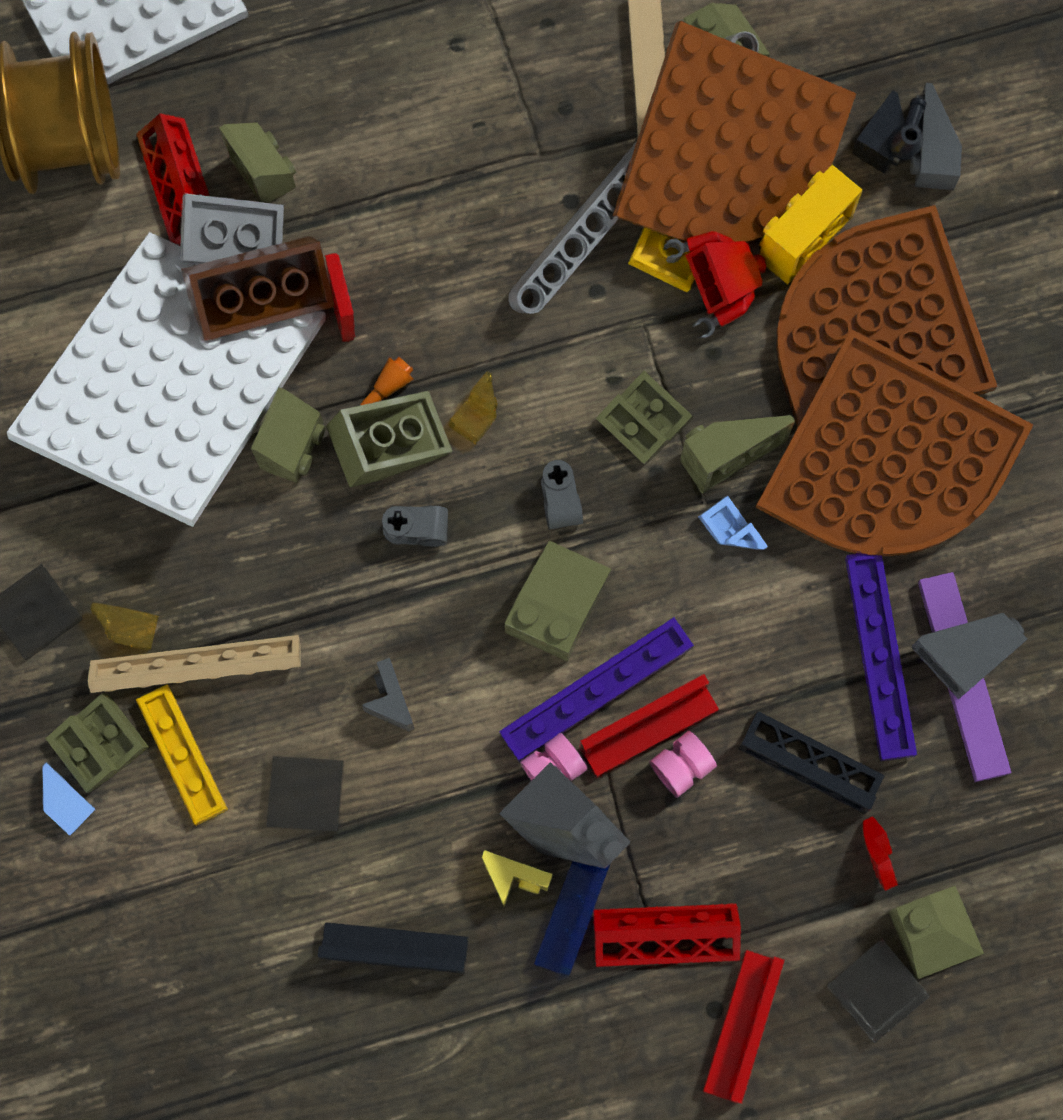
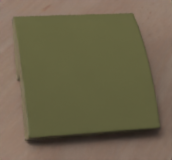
(644, 417)
(97, 742)

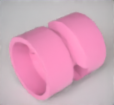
(560, 754)
(683, 763)

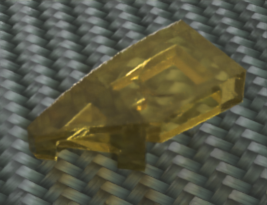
(477, 412)
(126, 625)

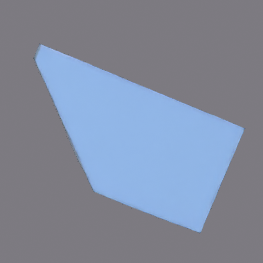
(730, 527)
(62, 801)

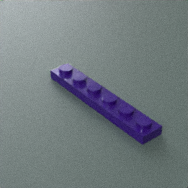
(880, 657)
(596, 689)

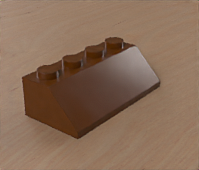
(258, 287)

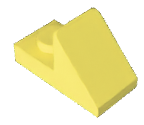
(505, 871)

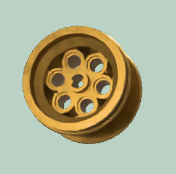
(56, 114)

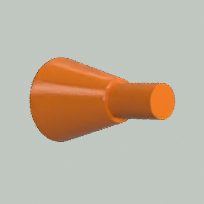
(391, 379)

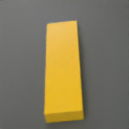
(181, 754)

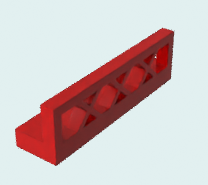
(182, 167)
(648, 726)
(667, 928)
(743, 1026)

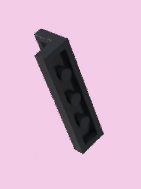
(807, 770)
(394, 948)

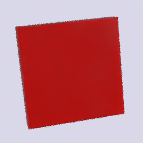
(341, 298)

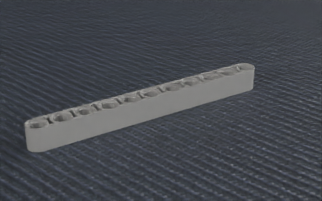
(578, 232)

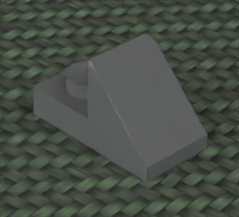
(393, 706)

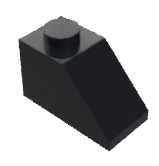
(873, 141)

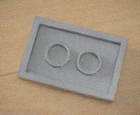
(226, 227)

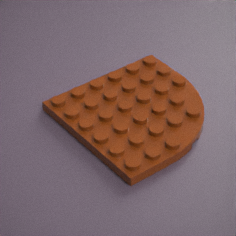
(728, 139)
(891, 285)
(891, 456)

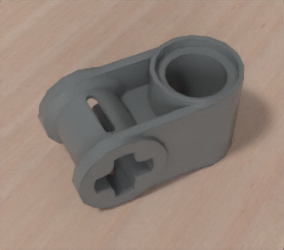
(560, 501)
(419, 525)

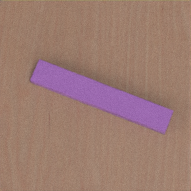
(974, 708)

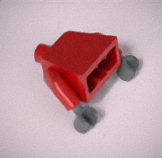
(723, 273)

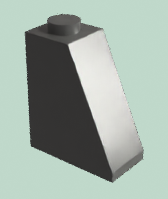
(970, 650)

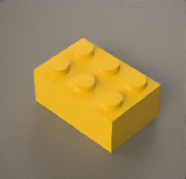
(809, 222)

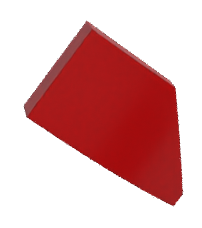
(879, 849)

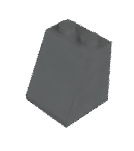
(564, 821)

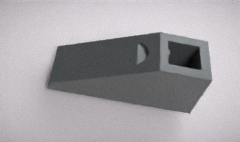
(940, 155)

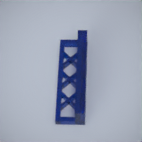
(570, 918)

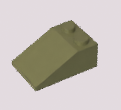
(387, 437)
(730, 446)
(556, 600)

